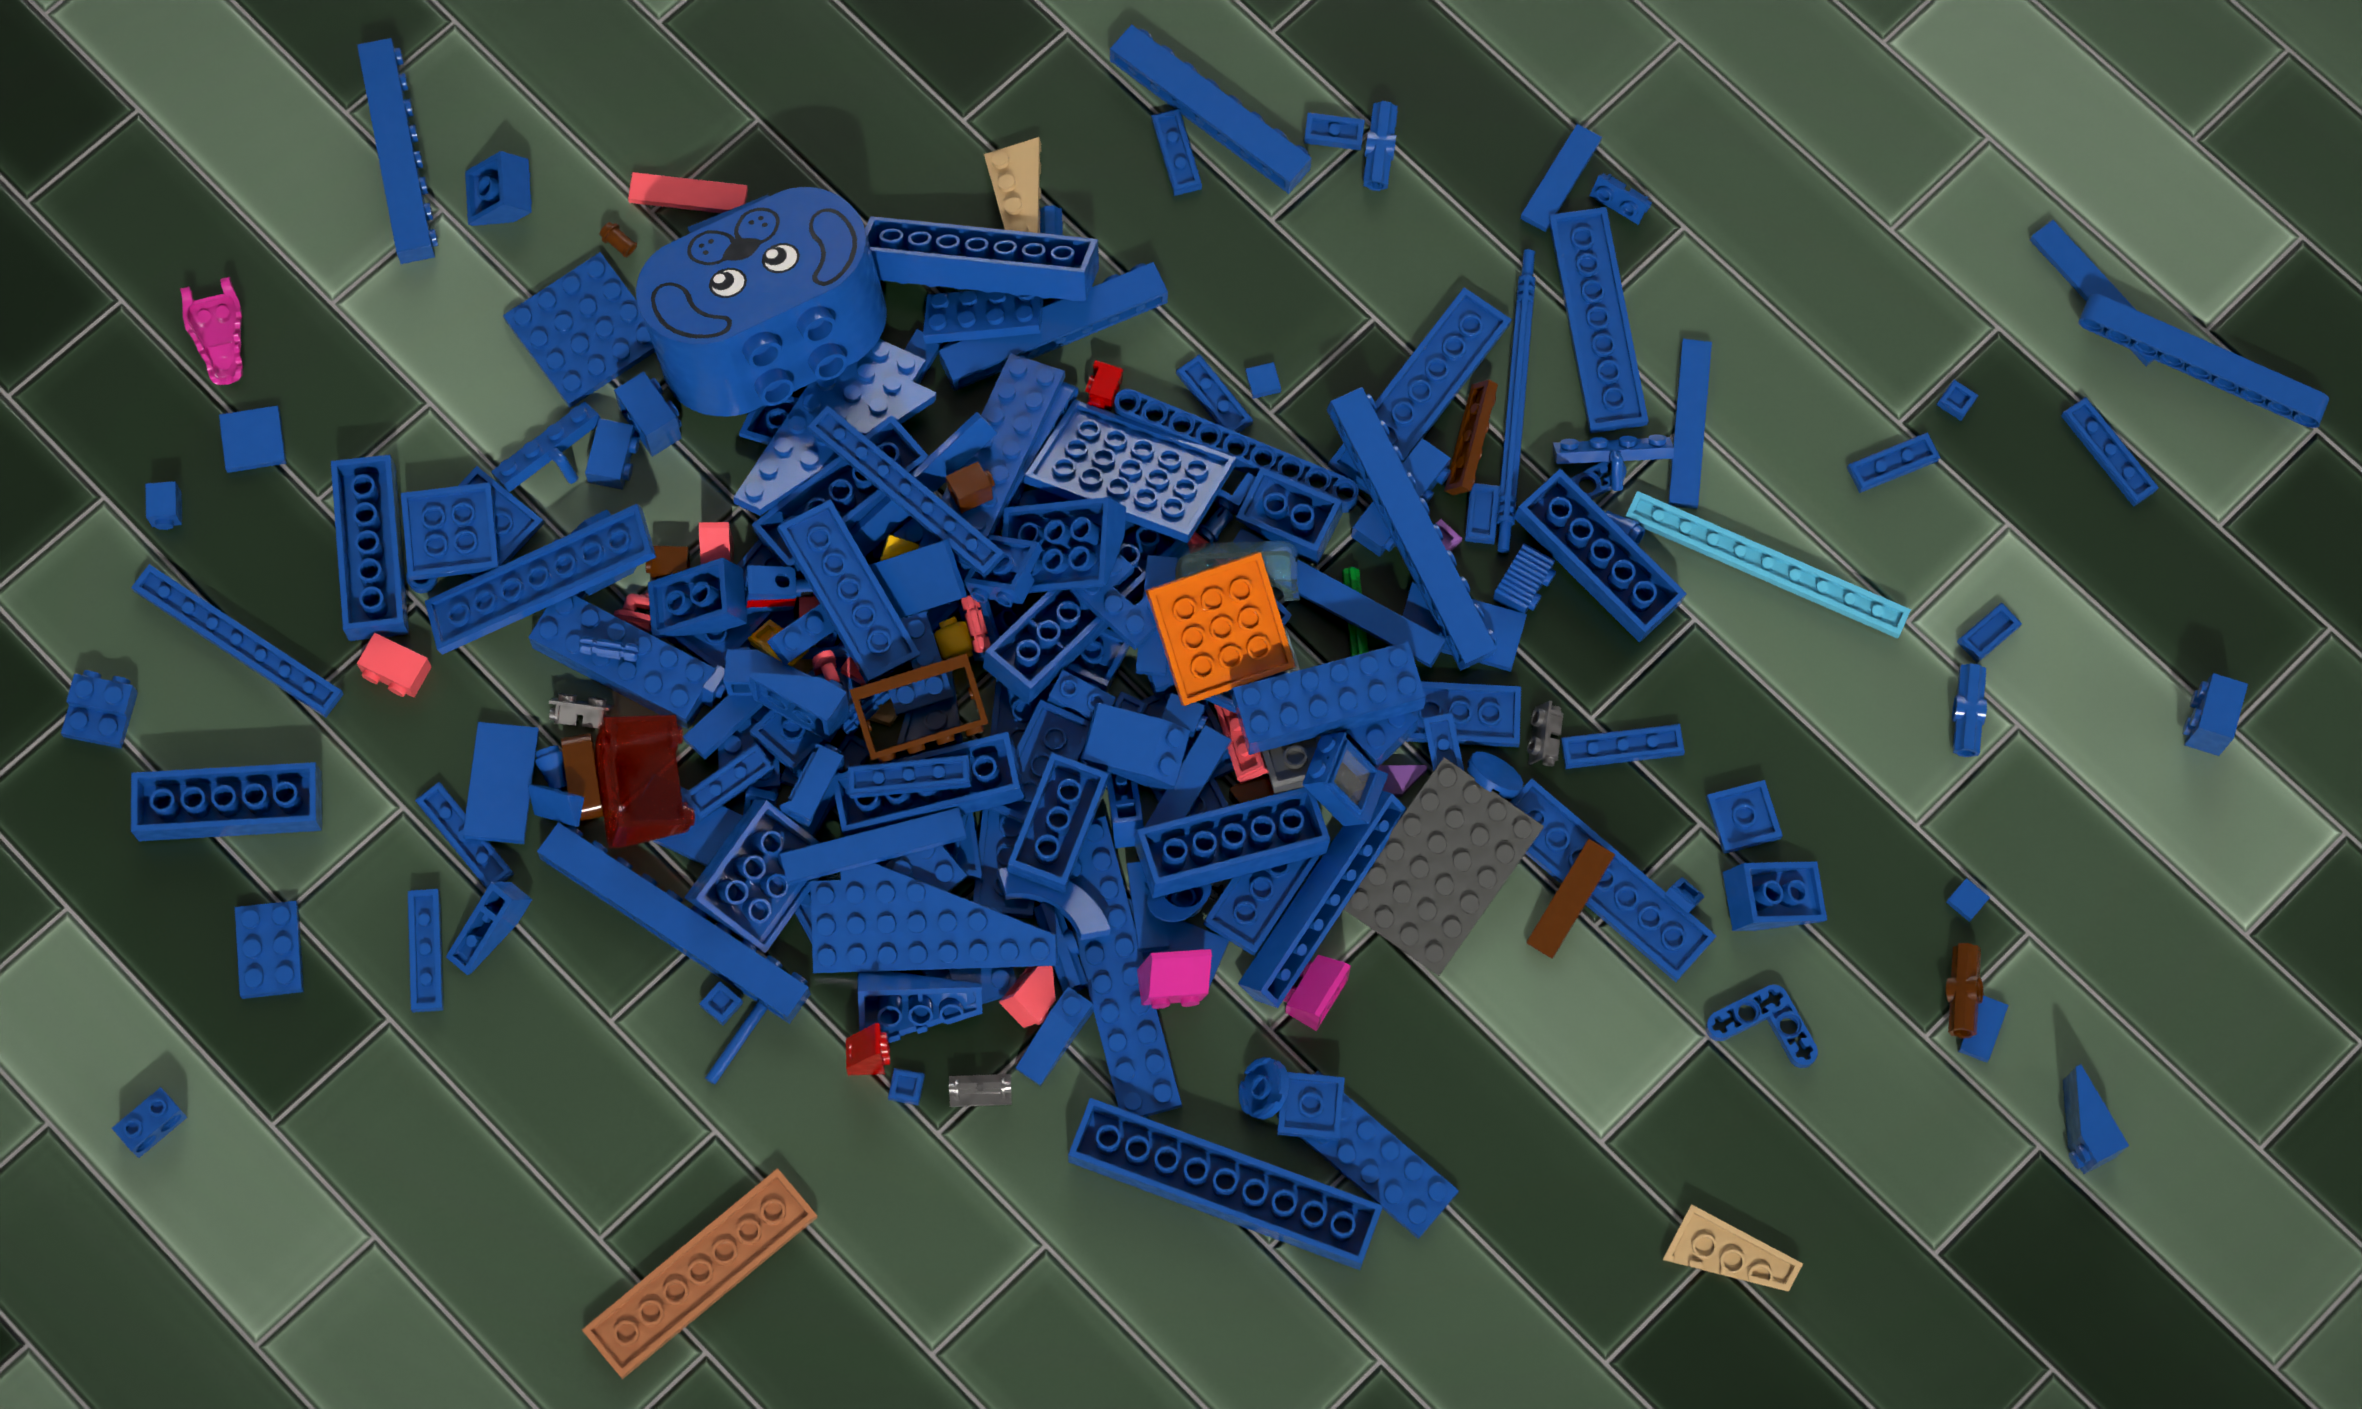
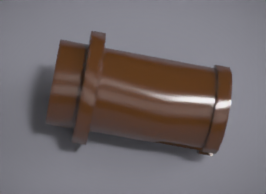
(614, 236)

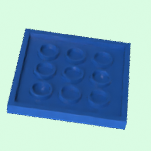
(582, 329)

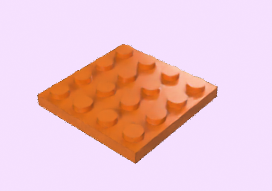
(1220, 628)

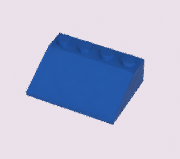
(1076, 538)
(747, 880)

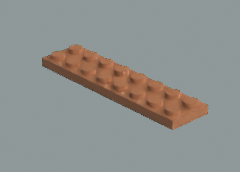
(699, 1273)

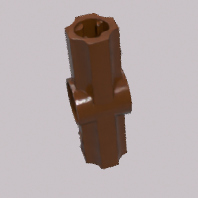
(1964, 990)

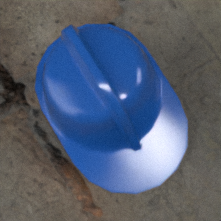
(1179, 905)

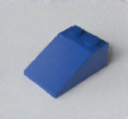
(1291, 513)
(698, 600)
(805, 700)
(1135, 746)
(1774, 895)
(2090, 1128)

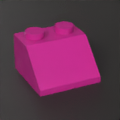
(1175, 978)
(1317, 991)

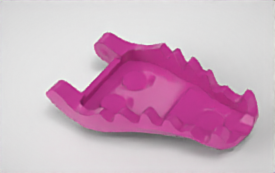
(216, 331)

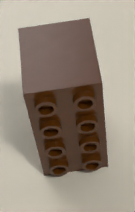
(907, 678)

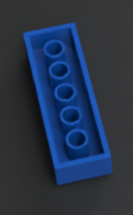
(842, 484)
(369, 547)
(1599, 555)
(659, 679)
(1328, 698)
(994, 783)
(226, 801)
(1231, 841)

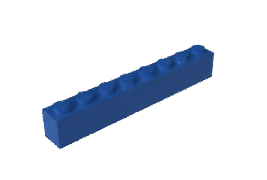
(1210, 108)
(396, 151)
(1062, 324)
(1319, 904)

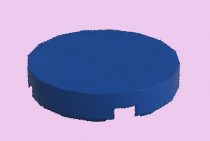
(1495, 774)
(1264, 1088)

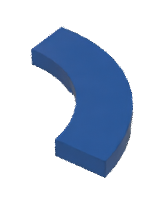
(1074, 903)

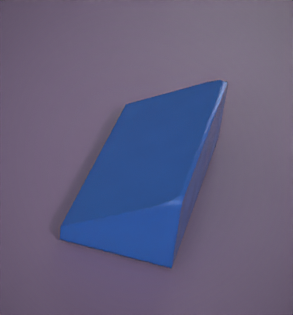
(556, 804)

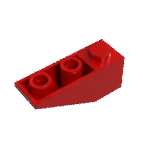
(867, 1052)

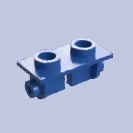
(1613, 194)

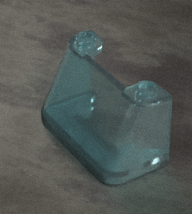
(1278, 556)

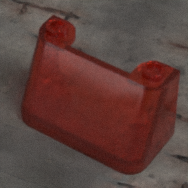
(641, 779)

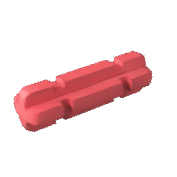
(975, 624)

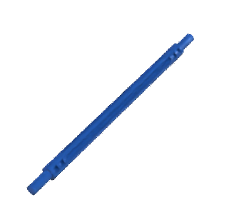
(1516, 401)

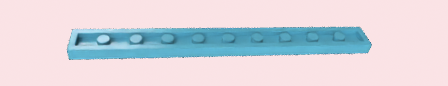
(1768, 565)

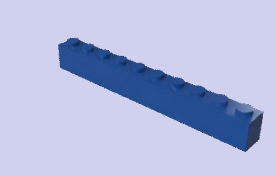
(1412, 528)
(674, 922)

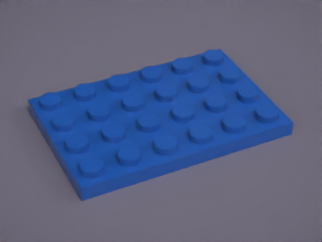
(1152, 473)

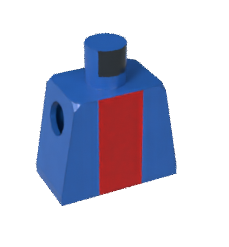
(773, 588)

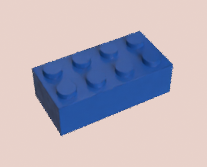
(1057, 822)

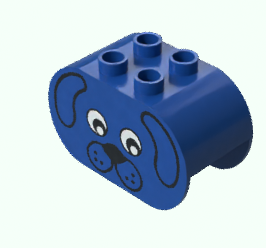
(762, 302)

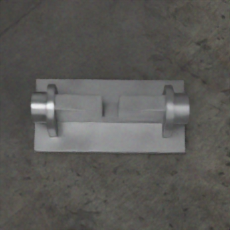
(569, 708)
(1545, 721)
(980, 1090)

